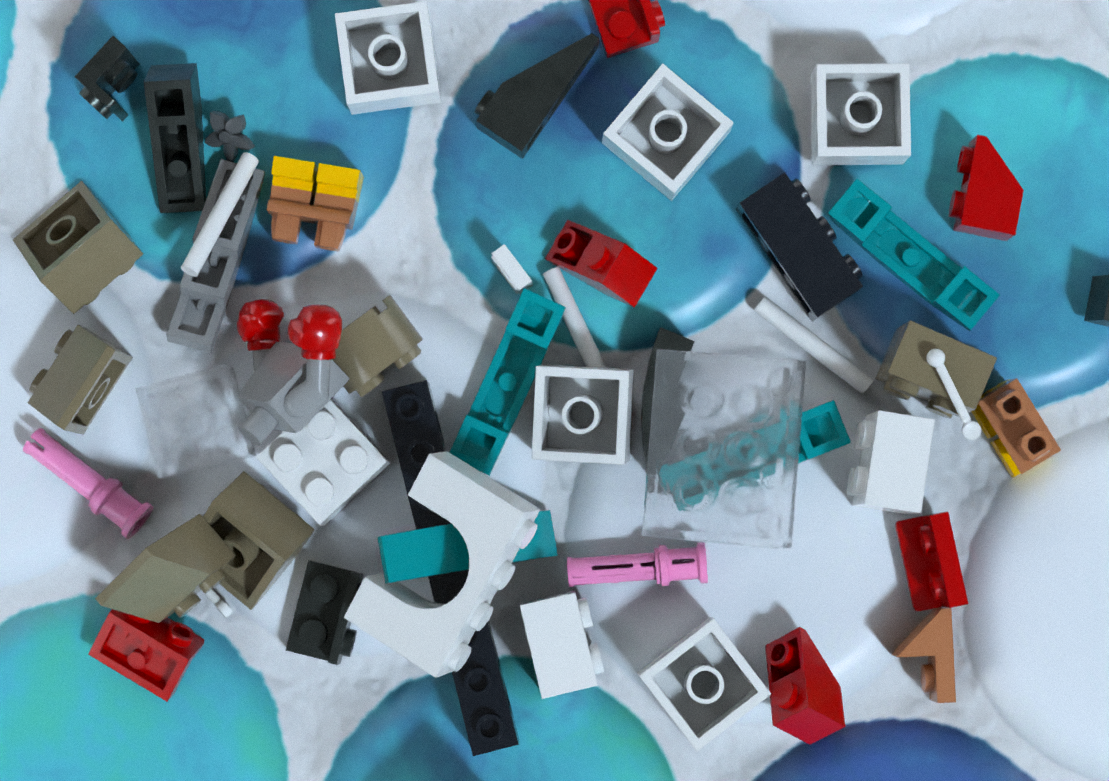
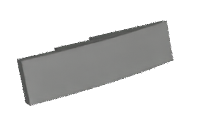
(207, 296)

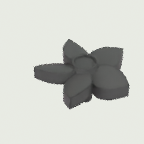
(229, 134)

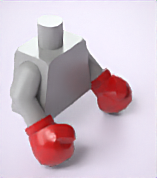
(288, 378)

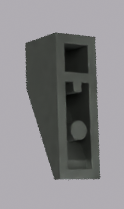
(529, 99)
(176, 136)

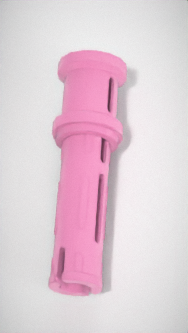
(104, 494)
(662, 566)

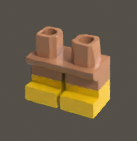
(294, 196)
(1021, 430)

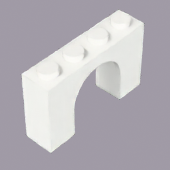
(493, 527)

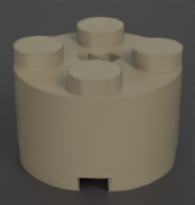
(374, 344)

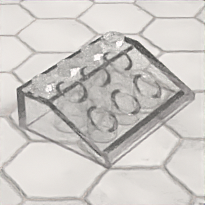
(724, 448)

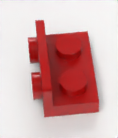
(627, 24)
(931, 562)
(147, 651)

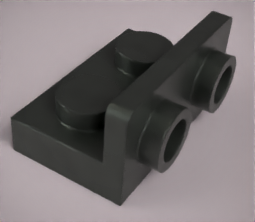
(104, 74)
(319, 616)

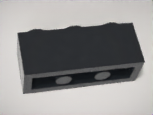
(800, 245)

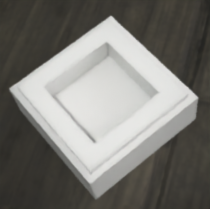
(511, 269)

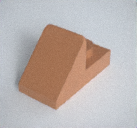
(933, 639)

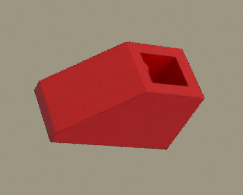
(988, 193)
(601, 262)
(802, 688)

